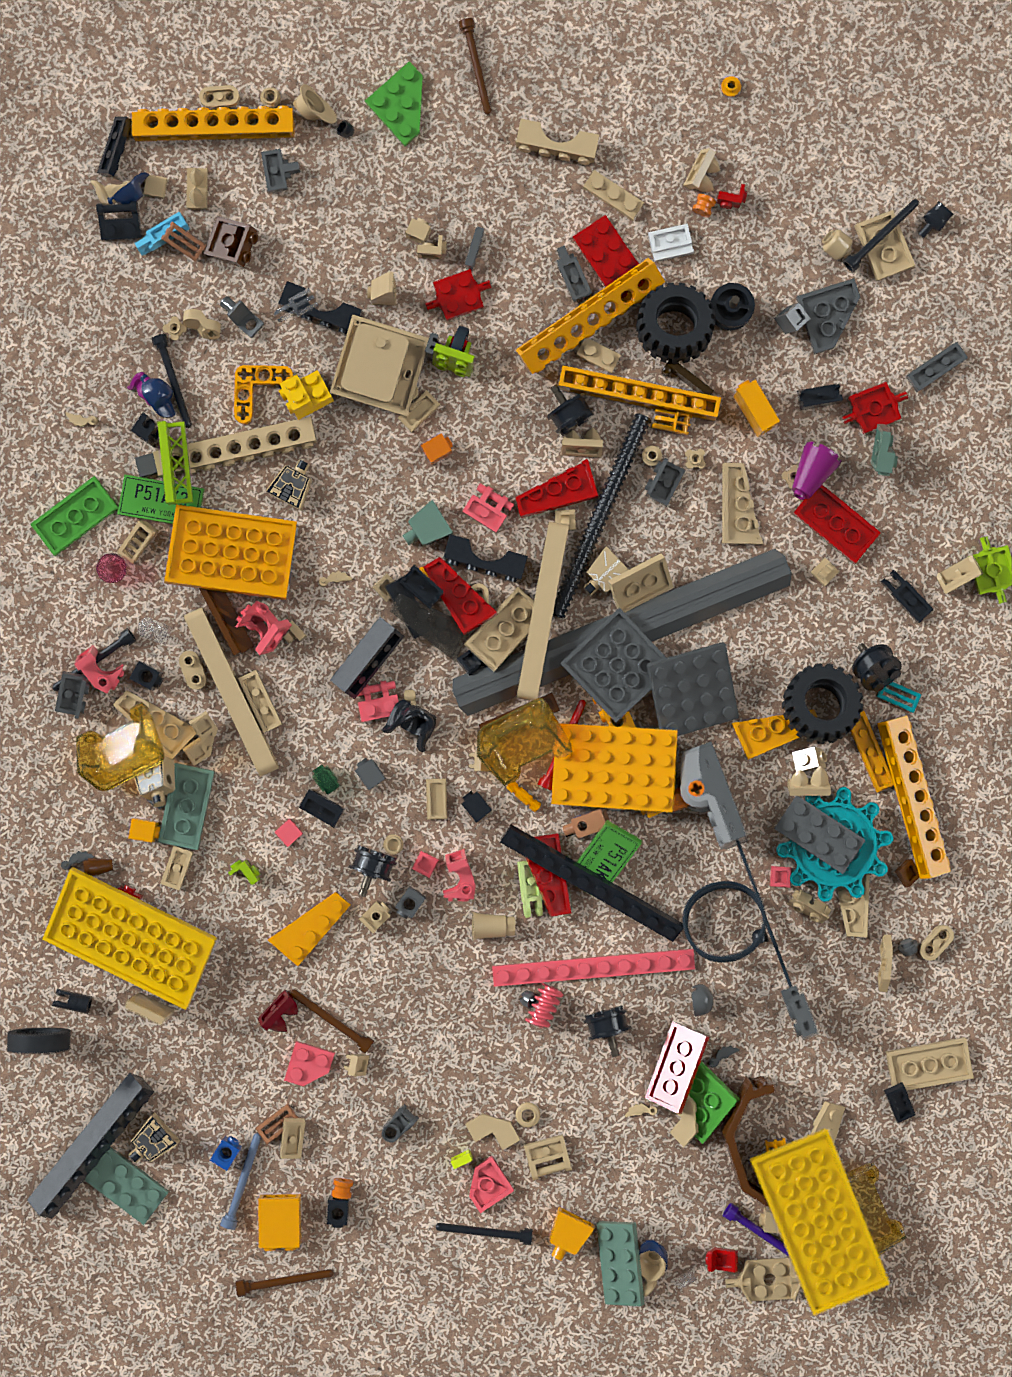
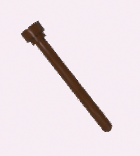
(467, 27)
(363, 1043)
(244, 1287)

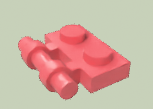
(485, 513)
(380, 707)

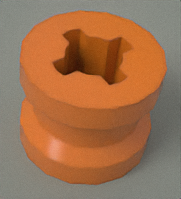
(704, 205)
(342, 1188)

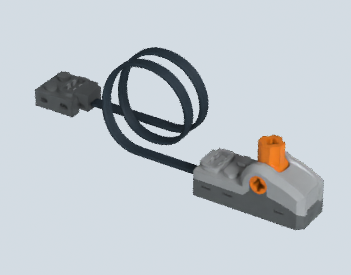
(703, 772)

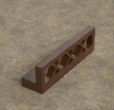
(226, 616)

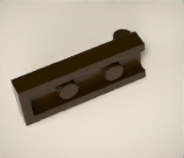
(687, 377)

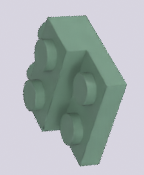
(883, 456)

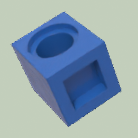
(222, 1160)

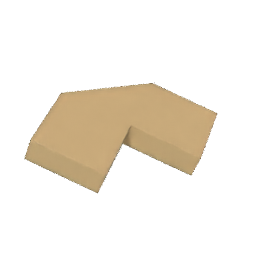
(202, 746)
(886, 954)
(687, 1127)
(501, 1128)

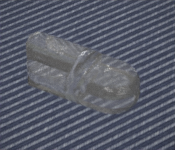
(295, 306)

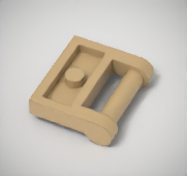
(544, 1151)

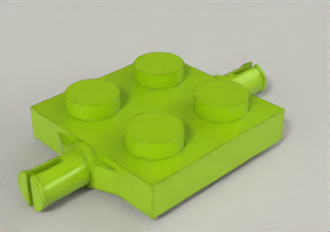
(997, 570)

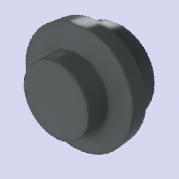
(908, 947)

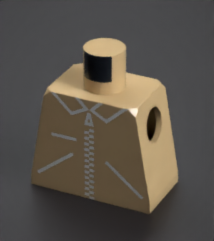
(603, 569)

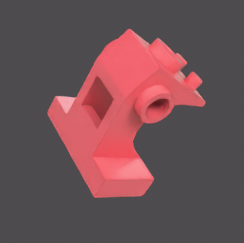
(270, 636)
(87, 664)
(459, 864)

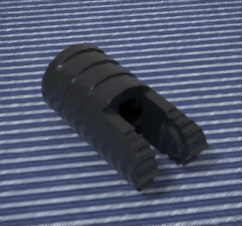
(76, 1001)

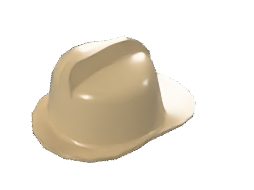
(313, 107)

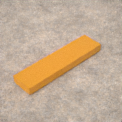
(871, 754)

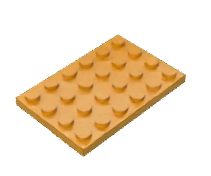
(230, 552)
(617, 768)

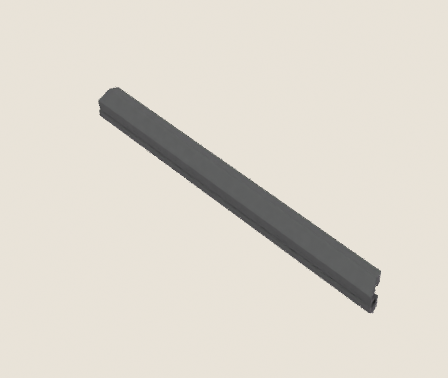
(655, 618)

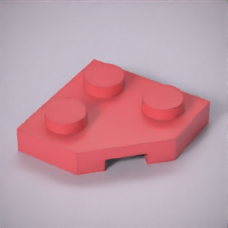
(308, 1064)
(488, 1184)

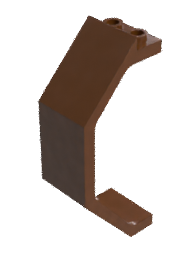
(747, 1092)

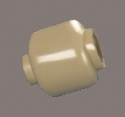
(837, 244)

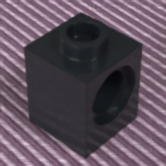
(138, 676)
(476, 805)
(337, 1221)

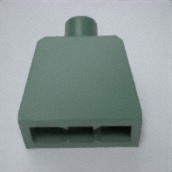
(427, 526)

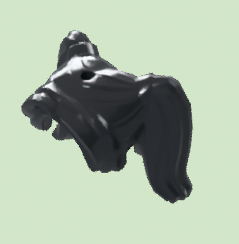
(412, 719)

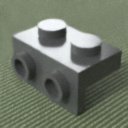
(665, 482)
(71, 694)

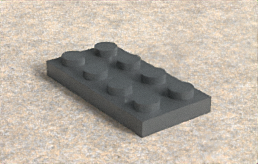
(819, 834)

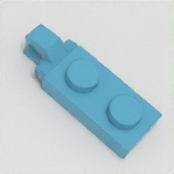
(153, 240)

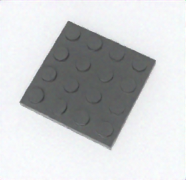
(614, 664)
(693, 689)

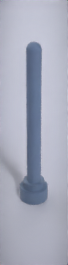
(230, 1221)

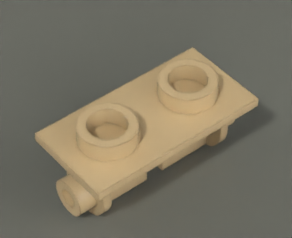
(801, 903)

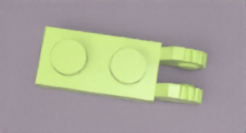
(529, 890)

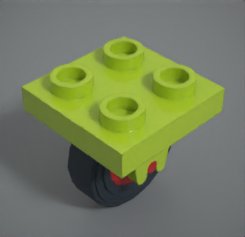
(455, 354)

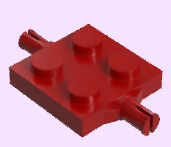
(458, 295)
(874, 407)

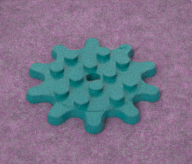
(865, 861)

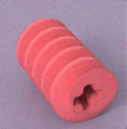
(545, 1006)

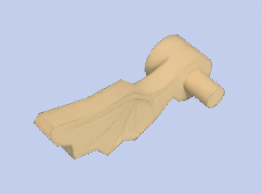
(79, 420)
(334, 577)
(640, 1109)

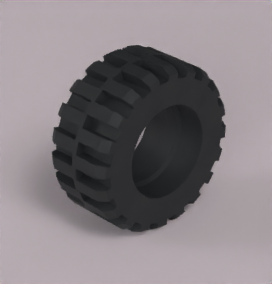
(682, 300)
(837, 683)

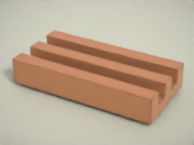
(169, 231)
(263, 1134)

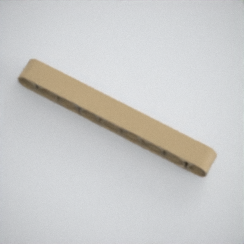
(543, 611)
(230, 691)

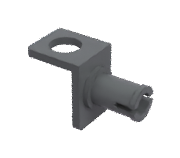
(241, 315)

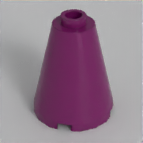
(813, 469)

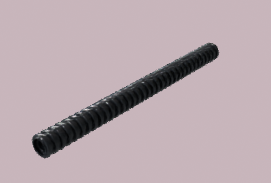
(600, 514)

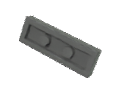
(936, 367)

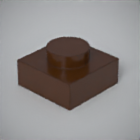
(907, 873)

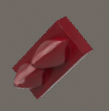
(272, 1016)

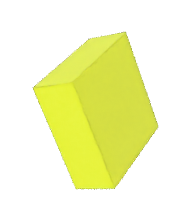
(461, 1159)

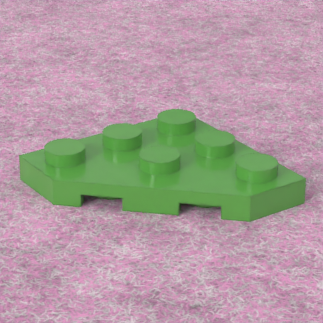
(399, 103)
(712, 1101)

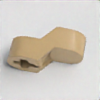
(197, 320)

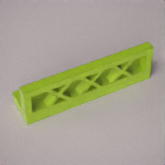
(167, 462)

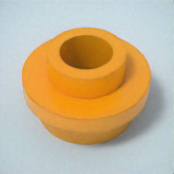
(730, 92)

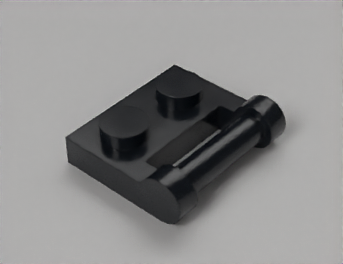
(119, 227)

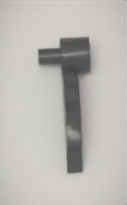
(76, 858)
(721, 1054)

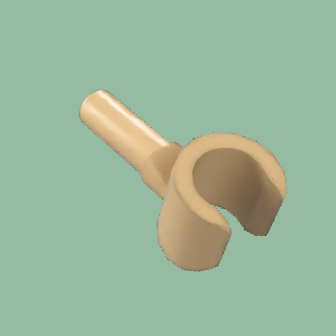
(410, 695)

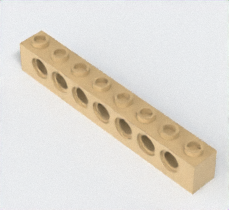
(244, 439)

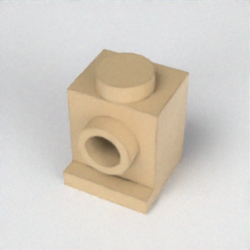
(368, 920)

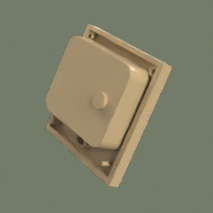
(376, 365)

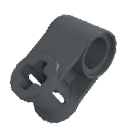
(400, 1123)

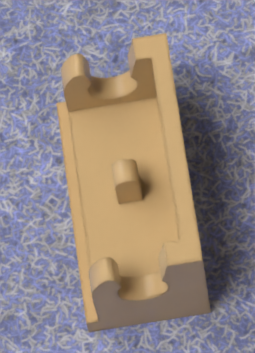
(959, 574)

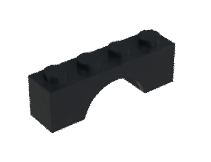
(337, 318)
(510, 565)

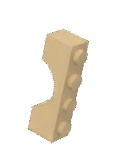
(580, 148)

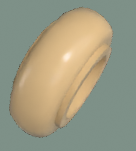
(527, 1123)

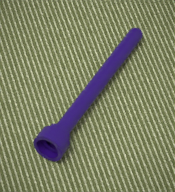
(733, 1213)

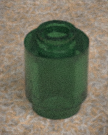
(325, 779)

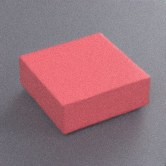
(288, 832)
(425, 864)
(780, 876)

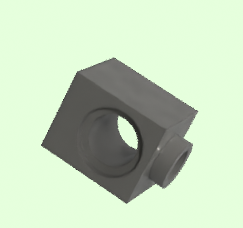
(792, 318)
(369, 773)
(416, 896)

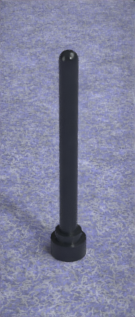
(853, 261)
(160, 342)
(126, 638)
(523, 1236)

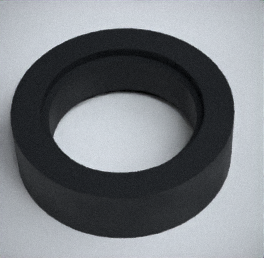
(38, 1040)

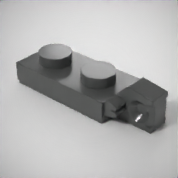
(572, 275)

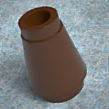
(97, 866)

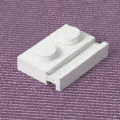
(670, 243)

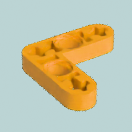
(248, 385)

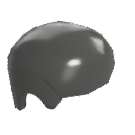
(702, 1000)

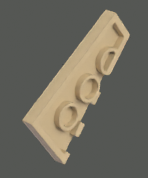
(738, 515)
(172, 731)
(855, 910)
(830, 1118)

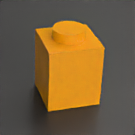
(144, 830)

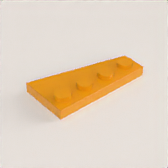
(305, 932)

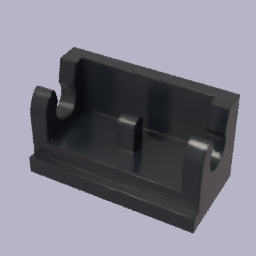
(819, 396)
(143, 428)
(422, 587)
(321, 808)

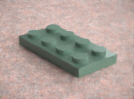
(187, 807)
(126, 1185)
(620, 1263)

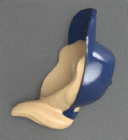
(122, 193)
(653, 1264)

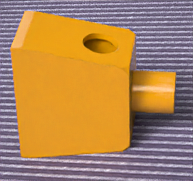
(569, 1233)

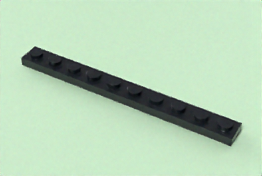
(591, 883)

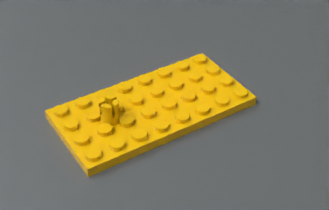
(129, 938)
(820, 1221)

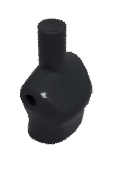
(935, 219)

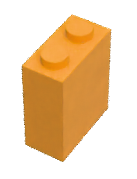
(756, 407)
(279, 1221)

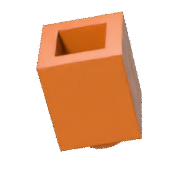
(437, 448)

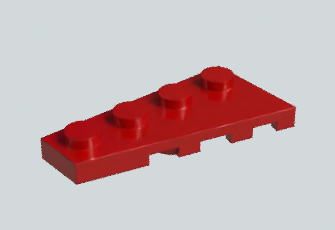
(560, 491)
(461, 600)
(551, 887)

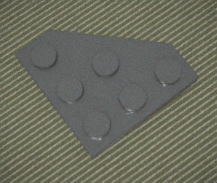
(828, 313)

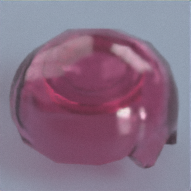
(107, 567)

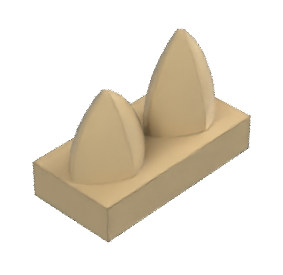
(704, 163)
(197, 188)
(588, 447)
(816, 786)

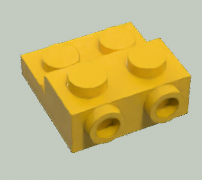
(305, 394)

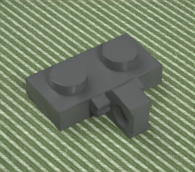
(277, 170)

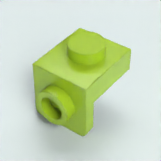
(250, 872)

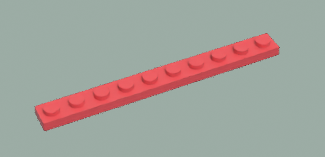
(593, 967)

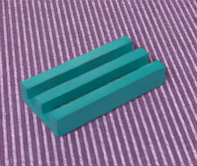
(915, 702)

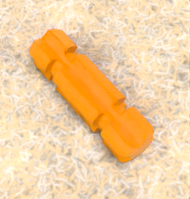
(524, 796)

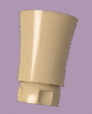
(492, 926)

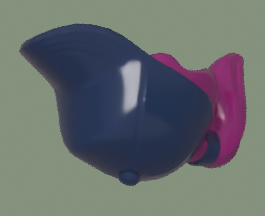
(155, 393)

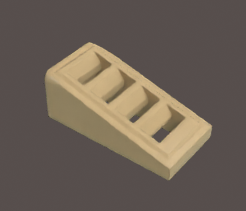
(132, 537)

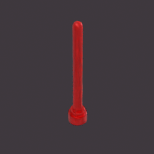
(547, 780)

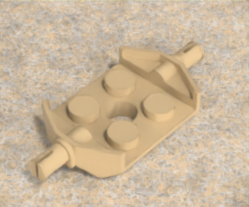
(752, 1280)

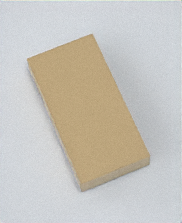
(419, 411)
(436, 798)

